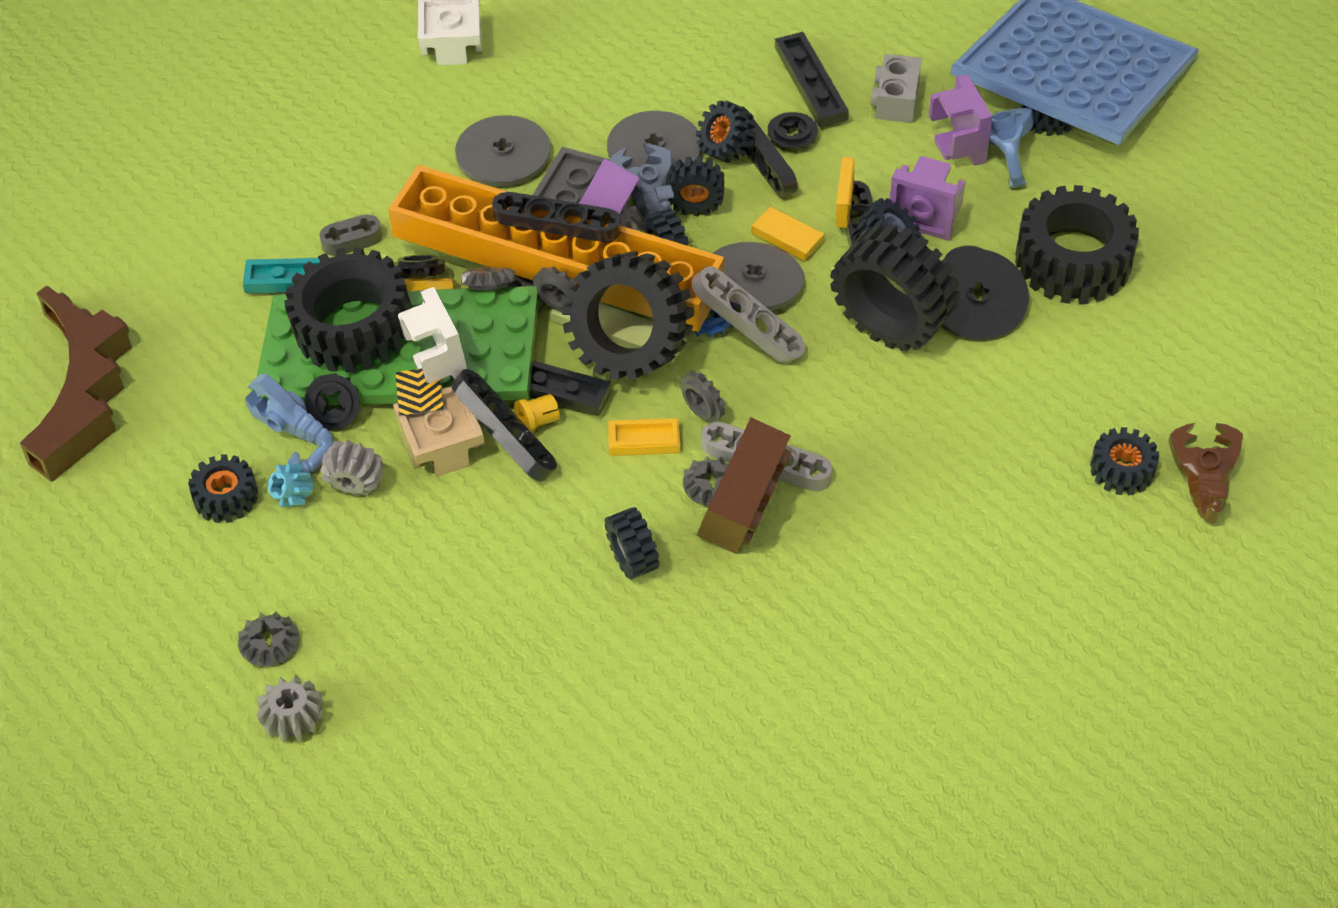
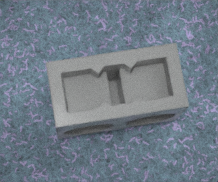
(897, 88)

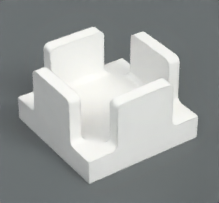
(449, 28)
(433, 320)

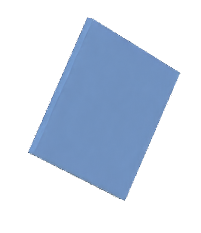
(1076, 65)

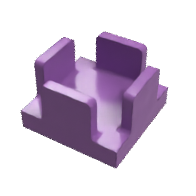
(968, 118)
(928, 196)

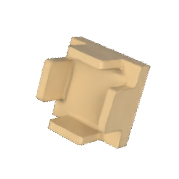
(441, 435)

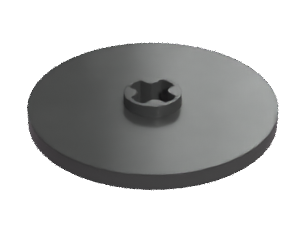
(657, 129)
(481, 155)
(763, 272)

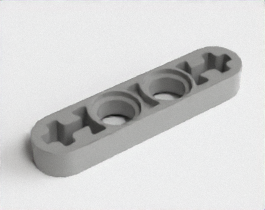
(750, 310)
(790, 474)

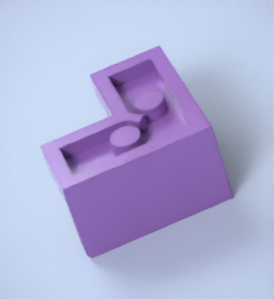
(611, 187)

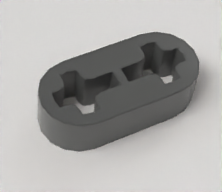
(351, 234)

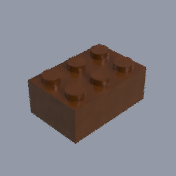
(746, 486)

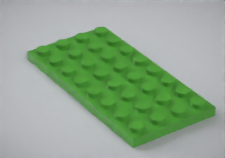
(492, 326)

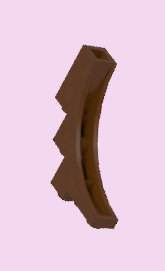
(80, 413)

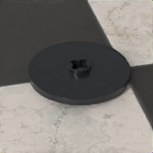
(1002, 290)

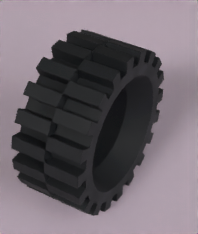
(1069, 271)
(342, 281)
(666, 306)
(880, 306)

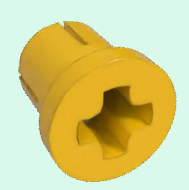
(537, 411)

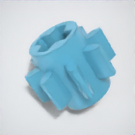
(290, 485)

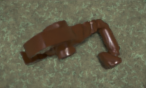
(1207, 468)

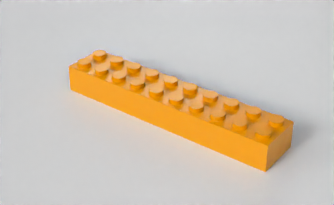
(459, 221)

